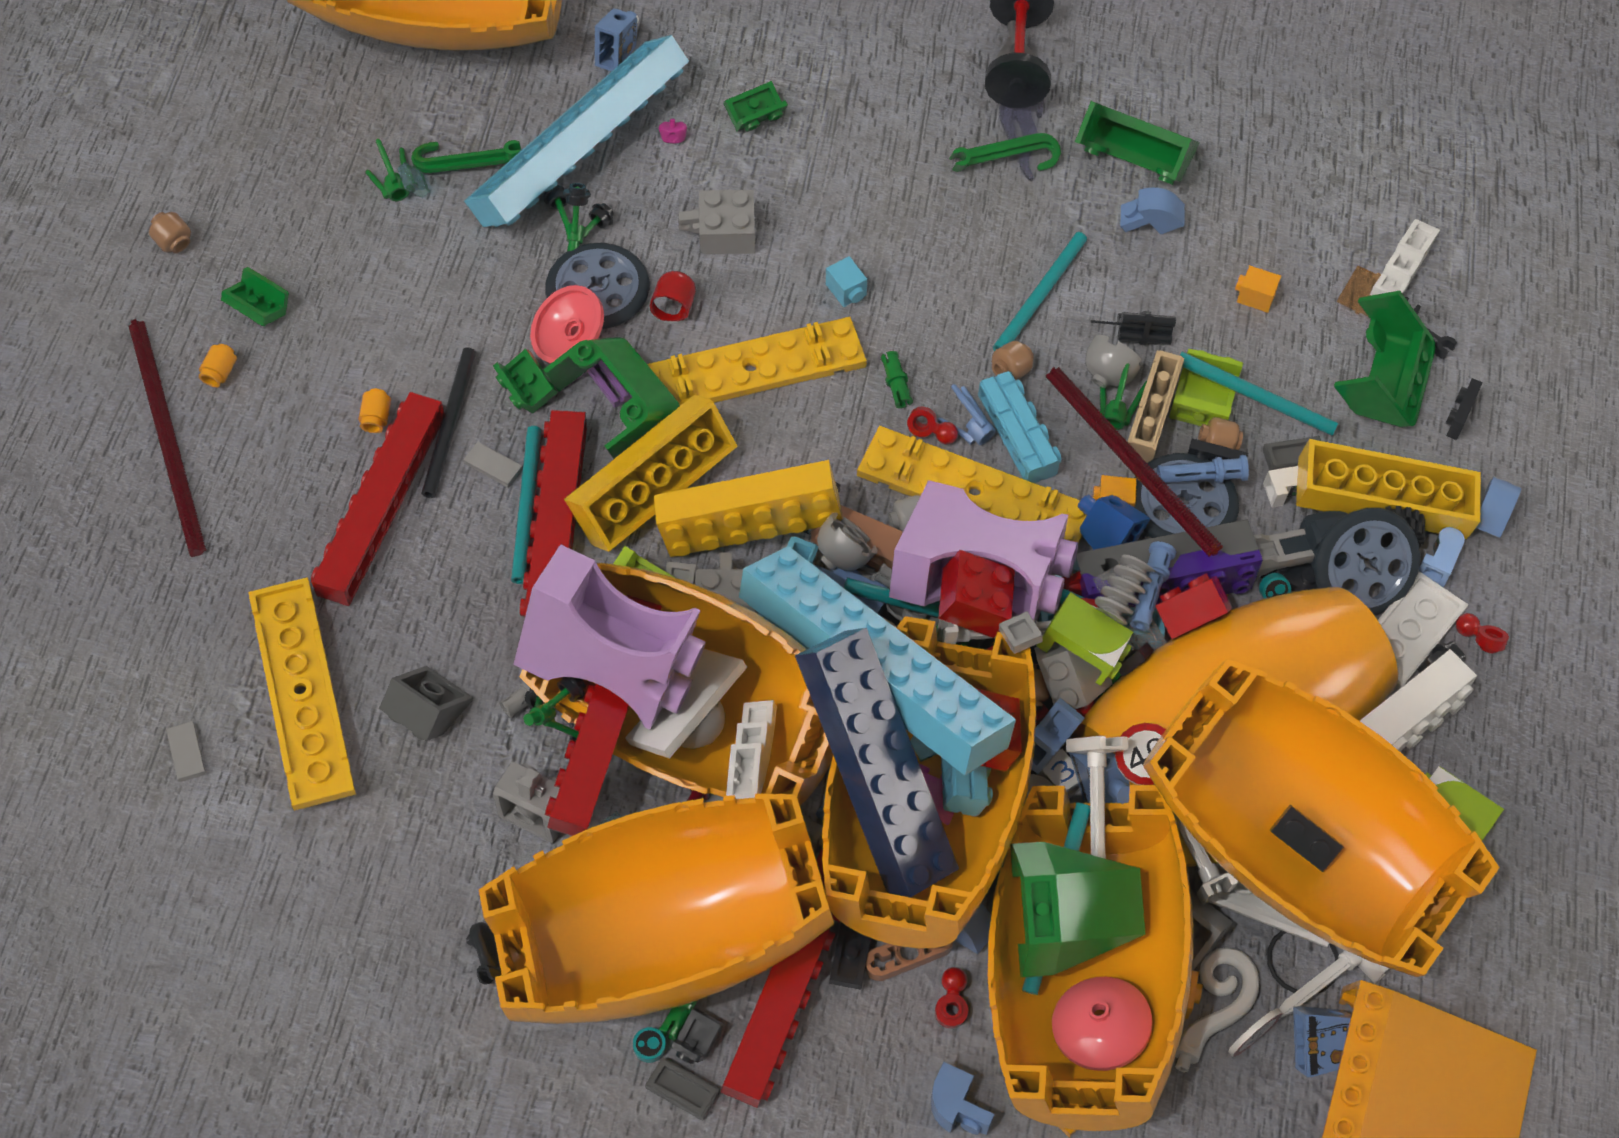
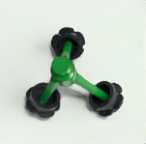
(577, 196)
(545, 713)

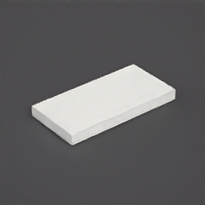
(1419, 623)
(710, 682)

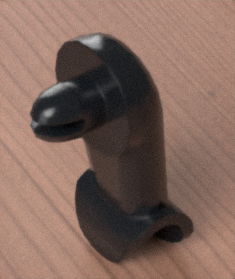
(484, 942)

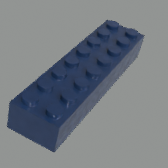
(877, 762)

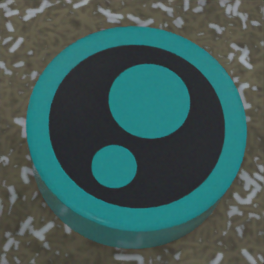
(1274, 585)
(649, 1044)

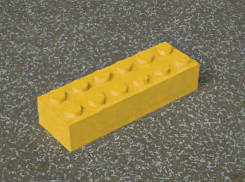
(659, 462)
(1356, 478)
(747, 508)

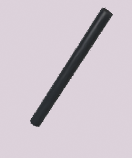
(448, 423)

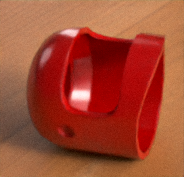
(676, 287)

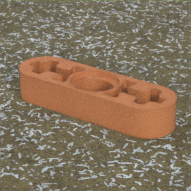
(884, 954)

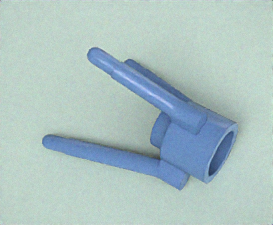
(978, 427)

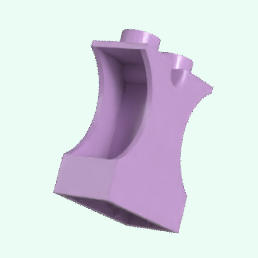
(951, 522)
(597, 634)

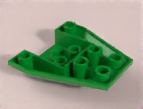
(1073, 906)

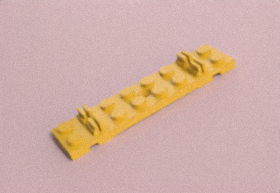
(778, 361)
(910, 463)
(305, 722)

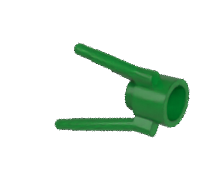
(393, 185)
(1116, 410)

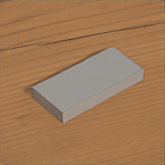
(493, 464)
(186, 751)

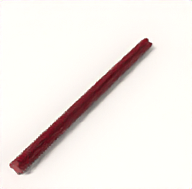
(167, 438)
(1134, 462)

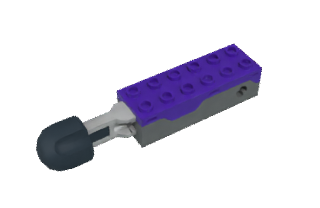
(1236, 564)

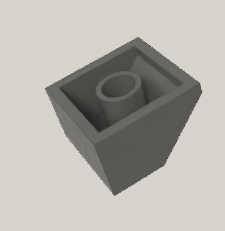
(424, 702)

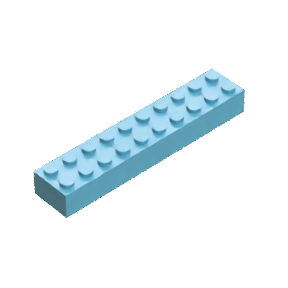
(577, 132)
(930, 697)

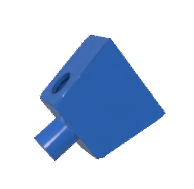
(1110, 521)

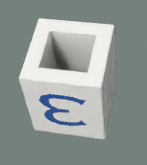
(1061, 773)

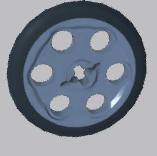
(592, 255)
(1223, 498)
(1376, 523)

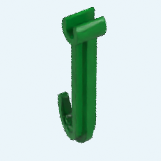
(1007, 149)
(463, 160)

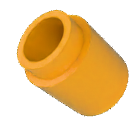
(217, 365)
(374, 410)

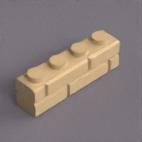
(1155, 404)

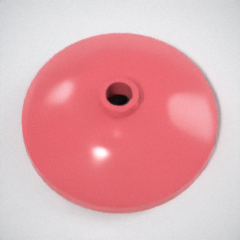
(565, 320)
(1106, 1039)

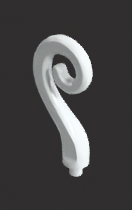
(1197, 1033)

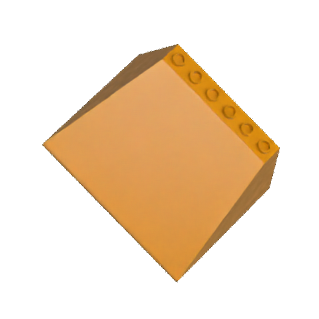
(1424, 1073)

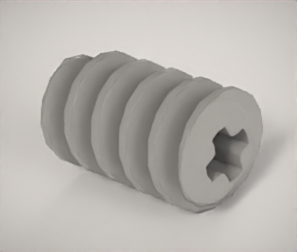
(1123, 587)

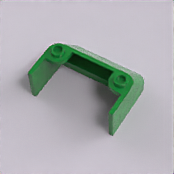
(1136, 142)
(1399, 366)
(650, 398)

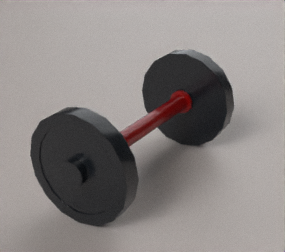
(1019, 77)

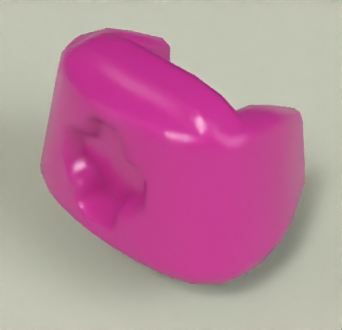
(673, 132)

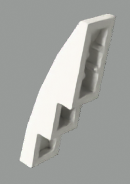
(1406, 258)
(752, 750)

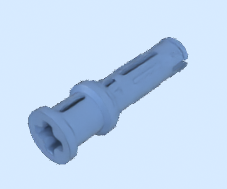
(1216, 470)
(1160, 557)

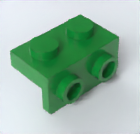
(755, 106)
(257, 298)
(525, 381)

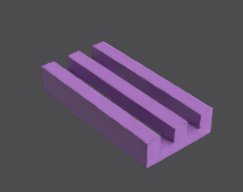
(605, 388)

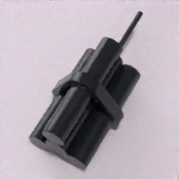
(1143, 327)

